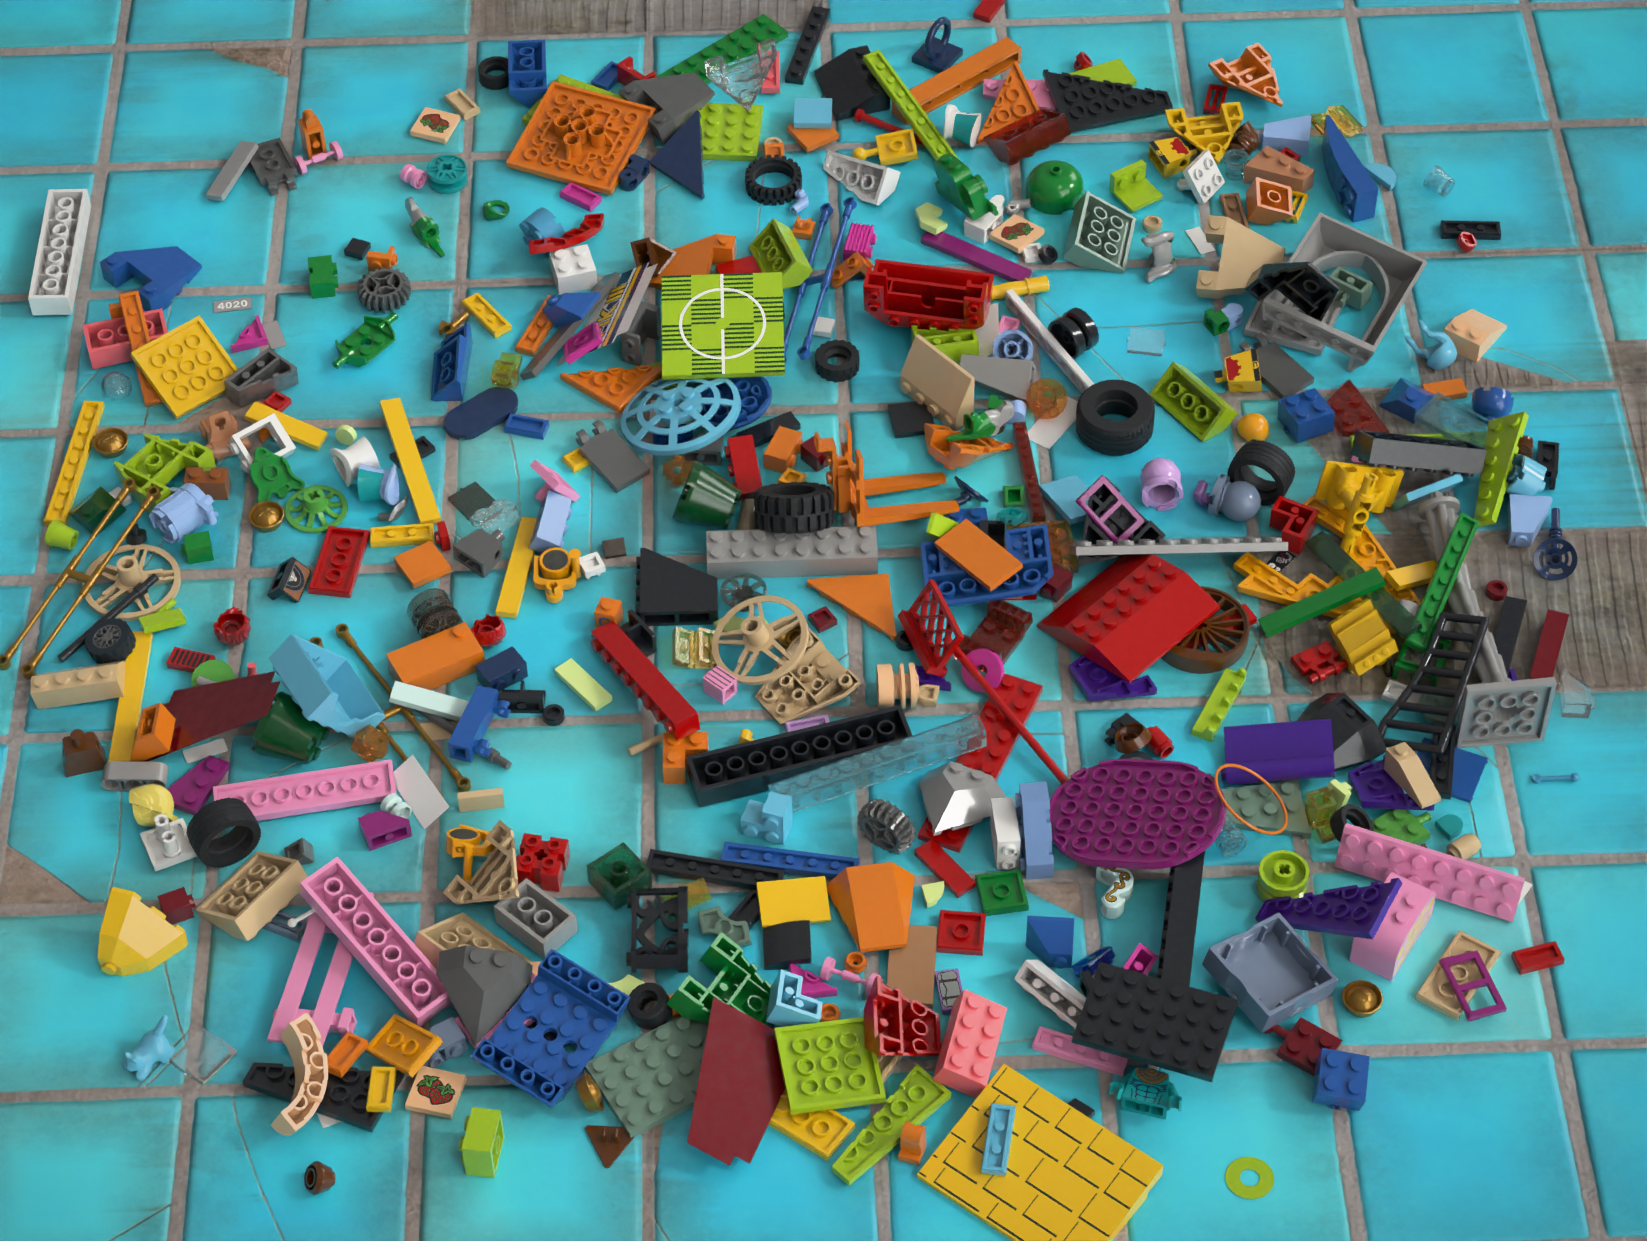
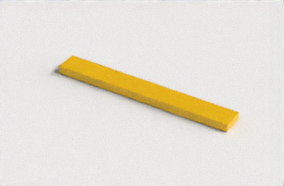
(410, 461)
(74, 462)
(130, 705)

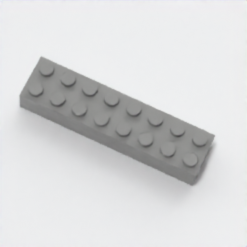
(774, 555)

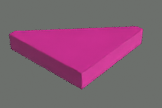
(251, 337)
(812, 985)

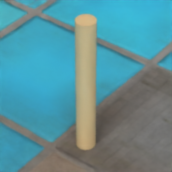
(645, 744)

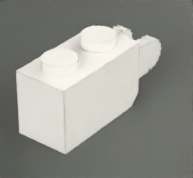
(981, 227)

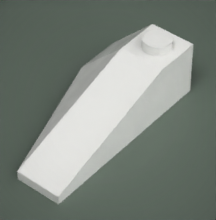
(865, 179)

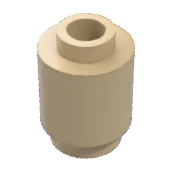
(1464, 846)

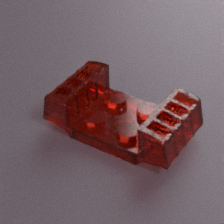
(999, 631)

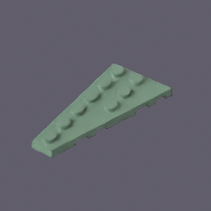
(1262, 809)

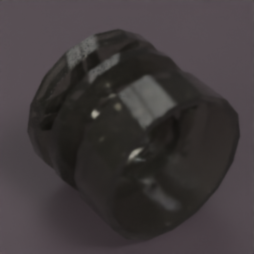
(432, 612)

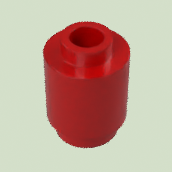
(1159, 743)

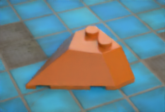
(1249, 74)
(960, 452)

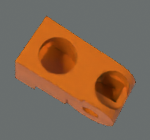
(912, 1143)

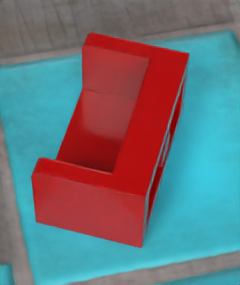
(627, 73)

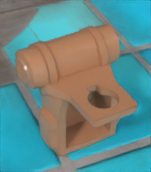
(218, 431)

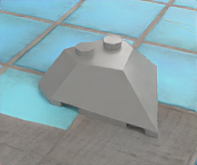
(957, 796)

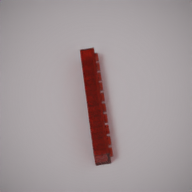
(1028, 472)

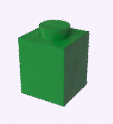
(197, 547)

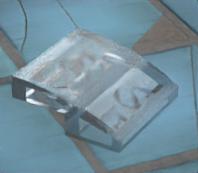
(202, 1056)

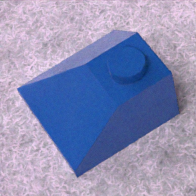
(569, 307)
(1406, 399)
(1051, 940)

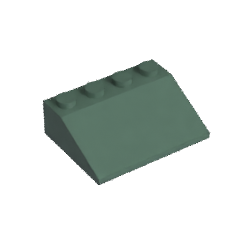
(1099, 235)

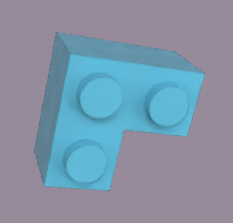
(768, 819)
(787, 1004)

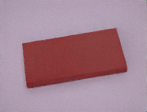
(339, 562)

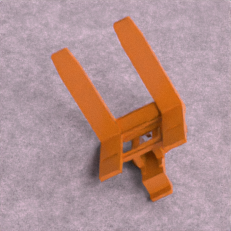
(851, 488)

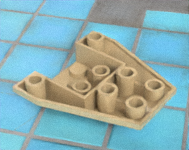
(808, 686)

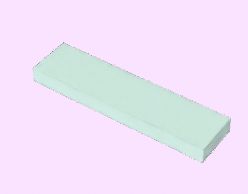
(427, 701)

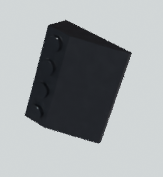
(851, 85)

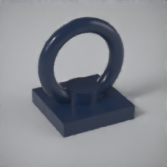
(936, 53)

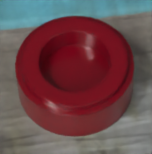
(1496, 590)

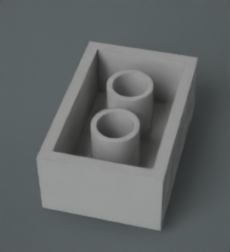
(536, 919)

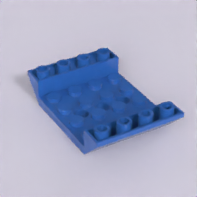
(560, 1001)

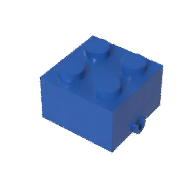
(1305, 415)
(1340, 1079)

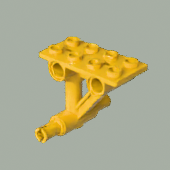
(1360, 490)

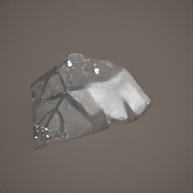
(745, 76)

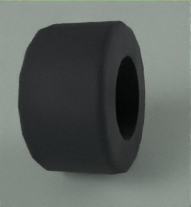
(657, 1015)

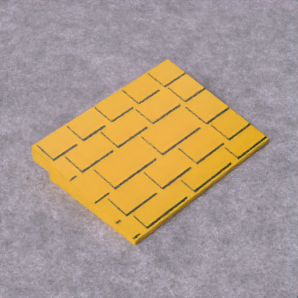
(1062, 1172)

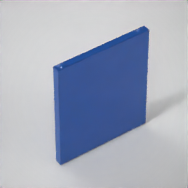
(1466, 771)

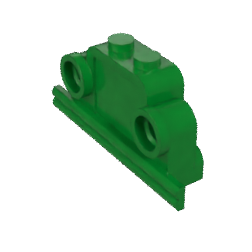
(961, 188)

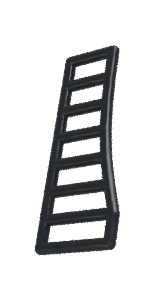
(1423, 669)

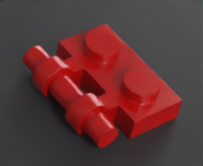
(1315, 658)

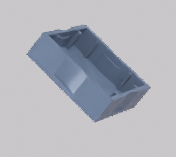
(1270, 972)

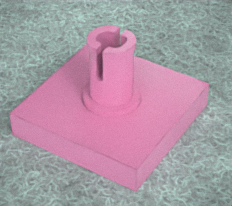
(553, 482)

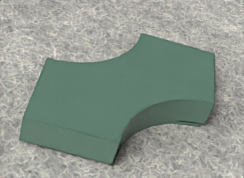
(714, 921)

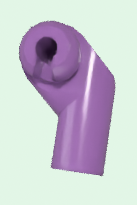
(1200, 495)

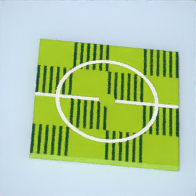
(722, 326)

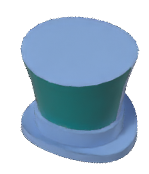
(378, 484)

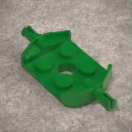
(373, 331)

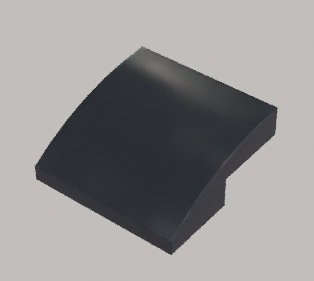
(787, 944)

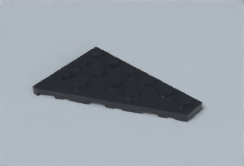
(1104, 103)

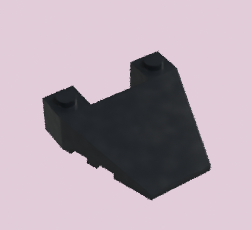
(1299, 283)

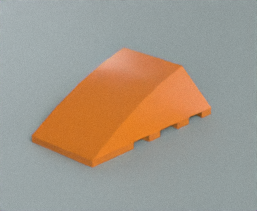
(874, 904)

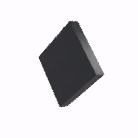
(909, 418)

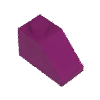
(383, 829)

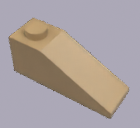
(1411, 775)

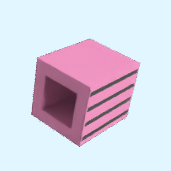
(720, 684)

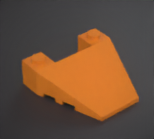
(698, 257)

